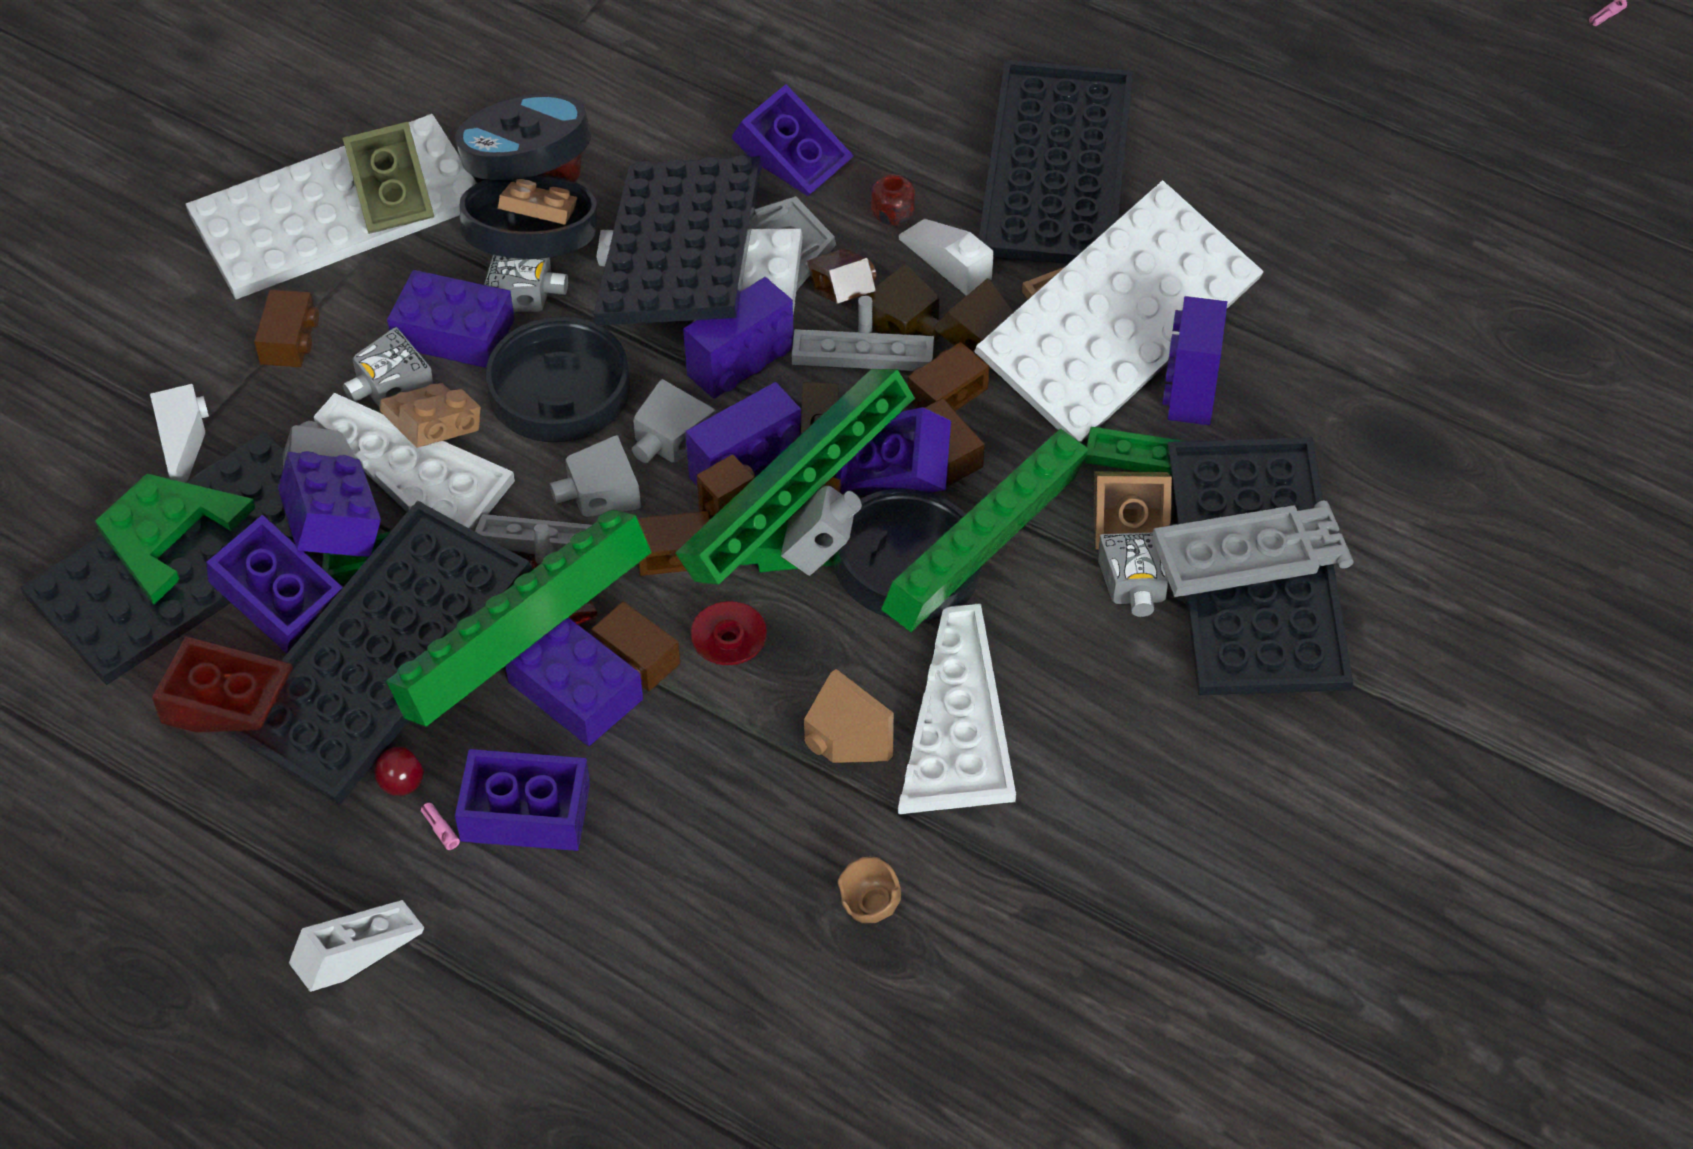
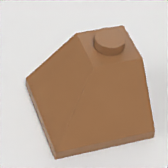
(848, 723)

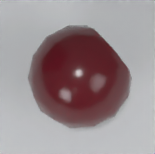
(398, 771)

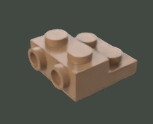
(432, 414)

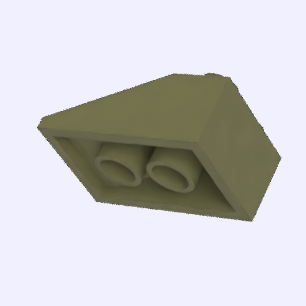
(388, 177)

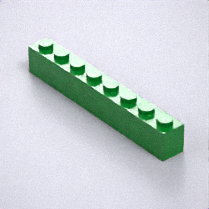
(794, 476)
(984, 530)
(518, 617)

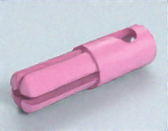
(1608, 12)
(440, 826)

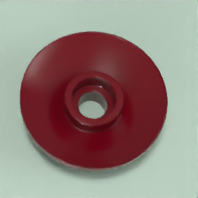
(724, 622)

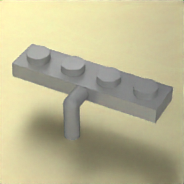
(863, 347)
(528, 535)

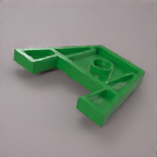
(155, 517)

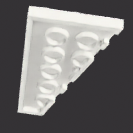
(434, 474)
(960, 733)

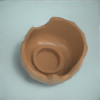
(869, 890)

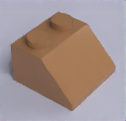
(1131, 502)

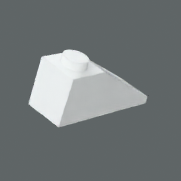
(951, 252)
(180, 428)
(349, 944)

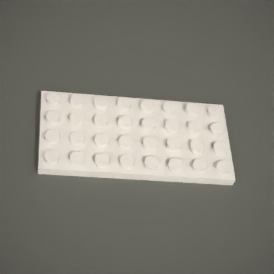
(313, 214)
(1111, 312)

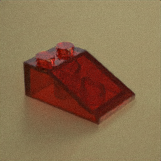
(218, 688)

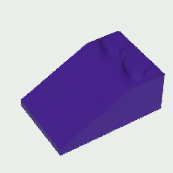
(791, 142)
(903, 455)

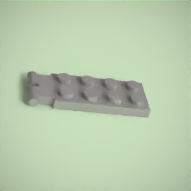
(1249, 548)

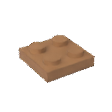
(528, 200)

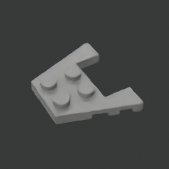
(795, 215)

